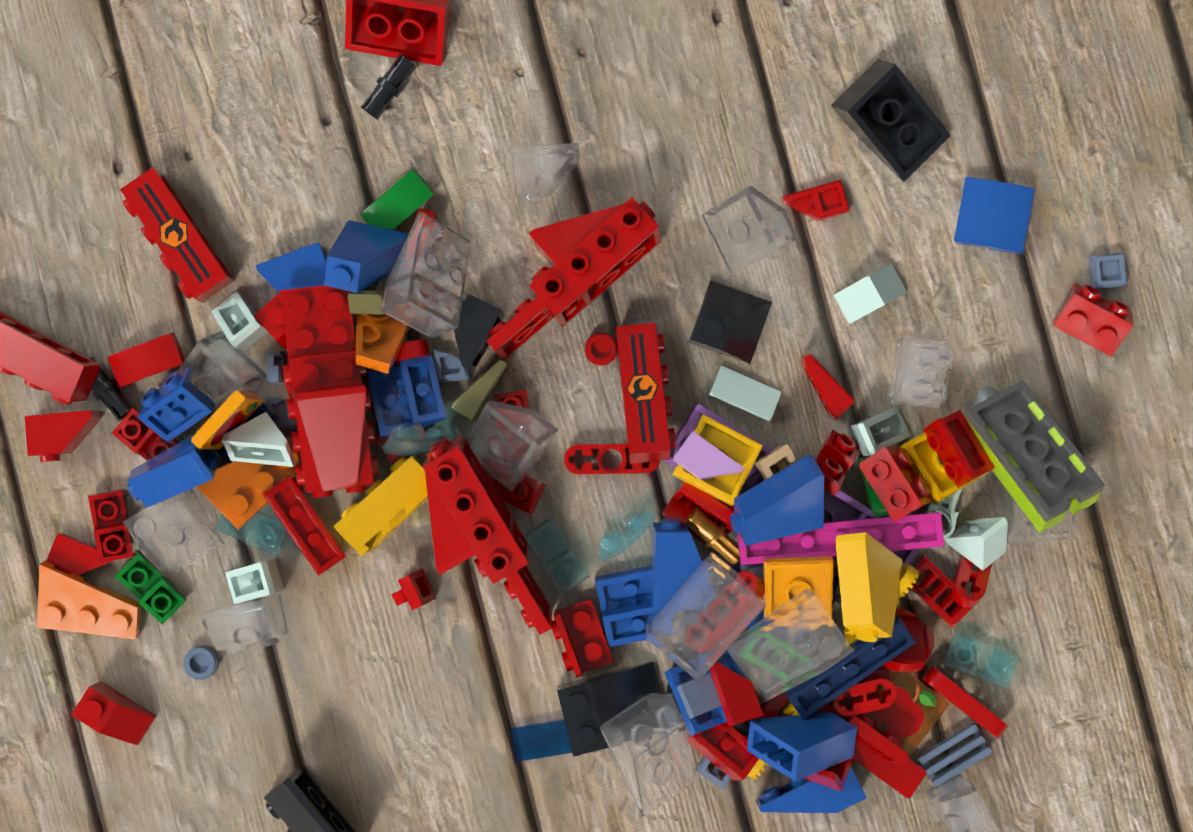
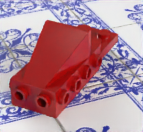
(585, 260)
(326, 392)
(473, 520)

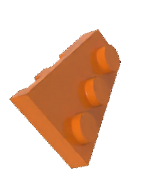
(378, 340)
(239, 487)
(80, 607)

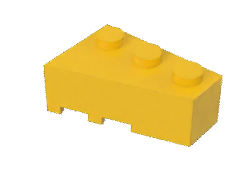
(385, 507)

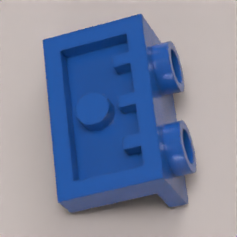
(174, 405)

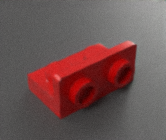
(582, 637)

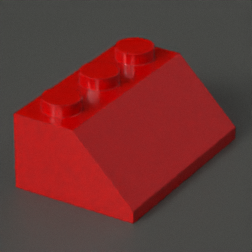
(399, 27)

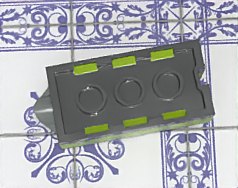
(1032, 455)

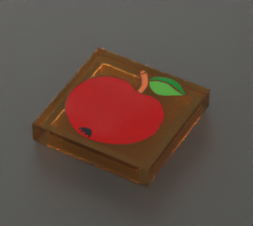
(911, 713)

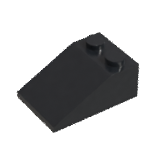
(891, 118)
(599, 698)

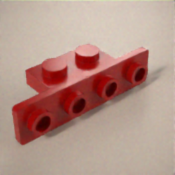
(882, 754)

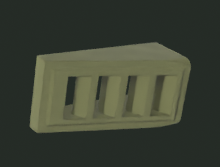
(368, 300)
(478, 394)

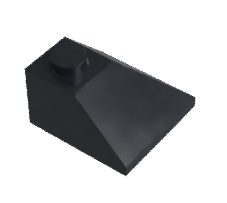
(730, 322)
(475, 324)

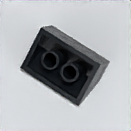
(304, 805)

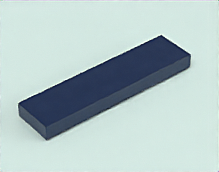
(865, 659)

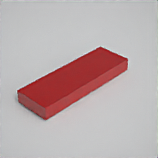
(303, 524)

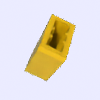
(867, 585)

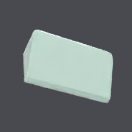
(745, 394)

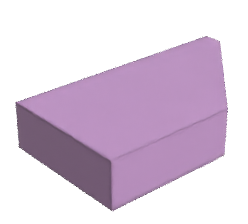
(704, 459)

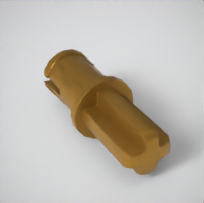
(713, 535)

